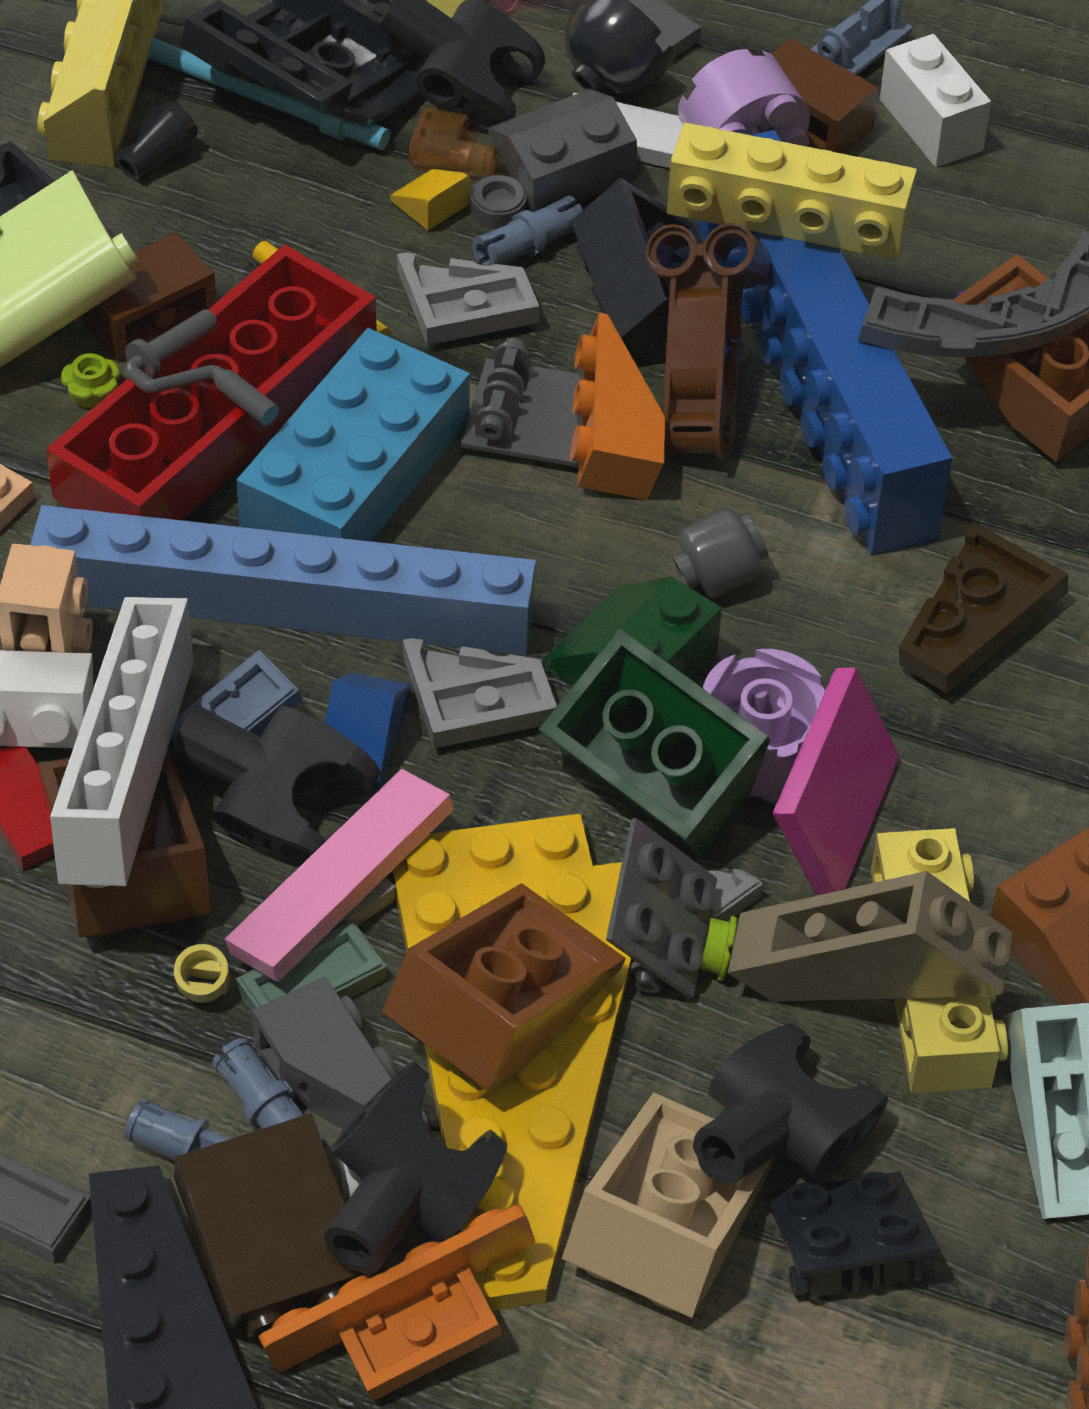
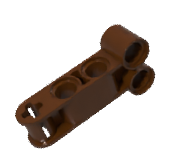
(704, 334)

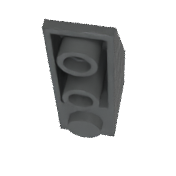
(321, 1051)

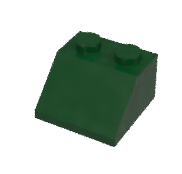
(657, 613)

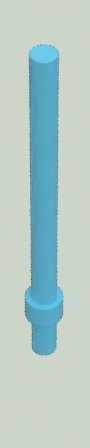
(330, 125)

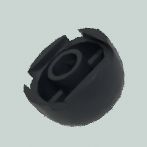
(615, 48)

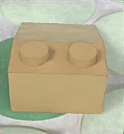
(656, 1215)

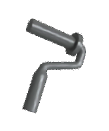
(145, 361)

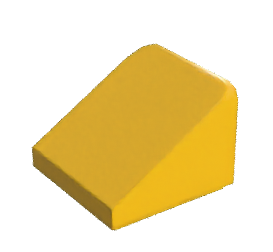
(434, 196)

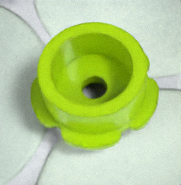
(90, 379)
(719, 946)

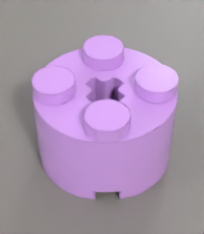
(747, 98)
(776, 696)

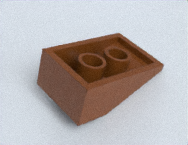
(1037, 388)
(1050, 919)
(499, 984)

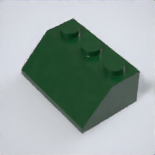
(659, 743)

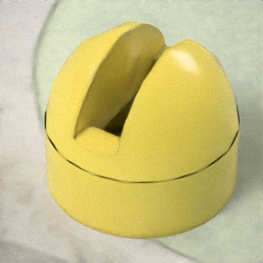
(206, 963)

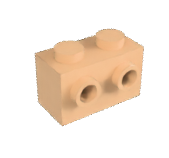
(43, 601)

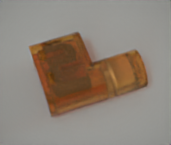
(443, 145)

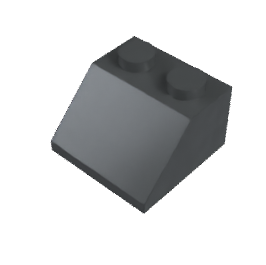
(568, 148)

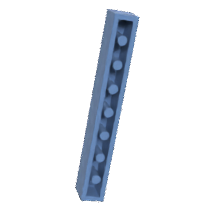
(300, 579)

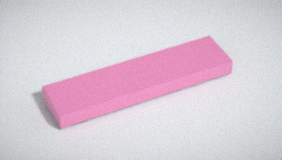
(339, 875)

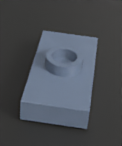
(247, 697)

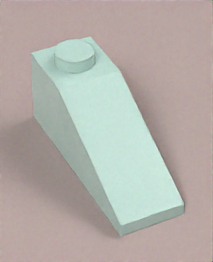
(1052, 1098)

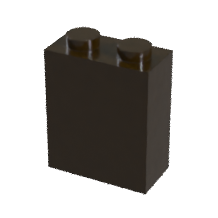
(262, 1222)

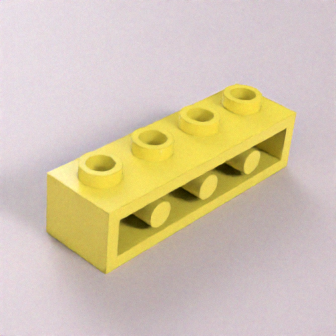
(779, 184)
(943, 1039)

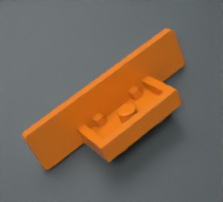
(410, 1314)

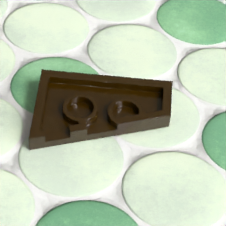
(979, 608)

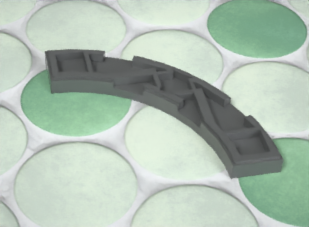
(998, 327)

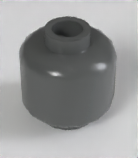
(720, 553)

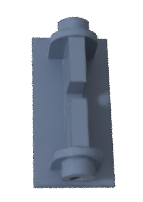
(864, 35)

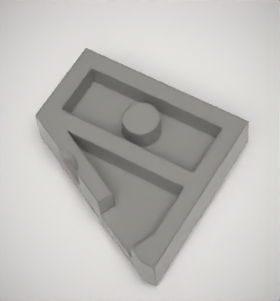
(466, 298)
(476, 693)

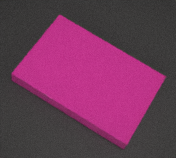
(836, 783)

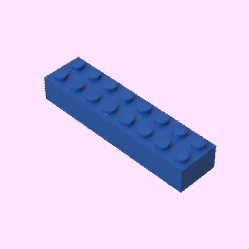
(848, 392)

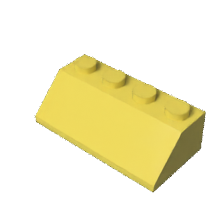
(98, 80)

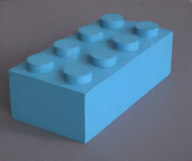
(357, 443)

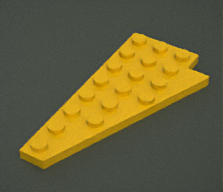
(551, 1101)

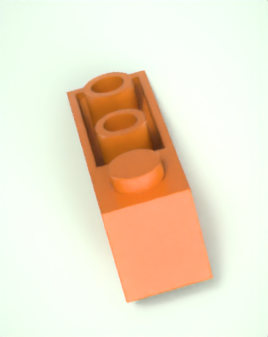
(620, 419)

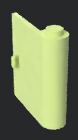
(55, 264)

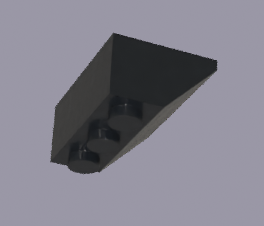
(613, 246)

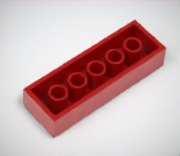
(181, 445)

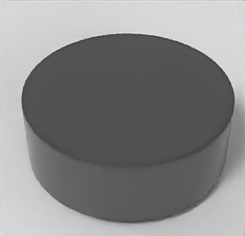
(496, 200)

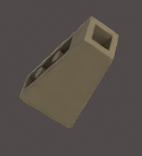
(873, 943)

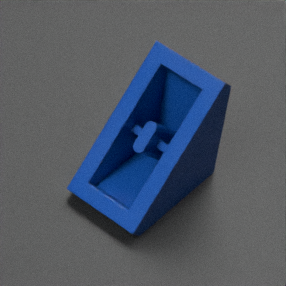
(369, 714)

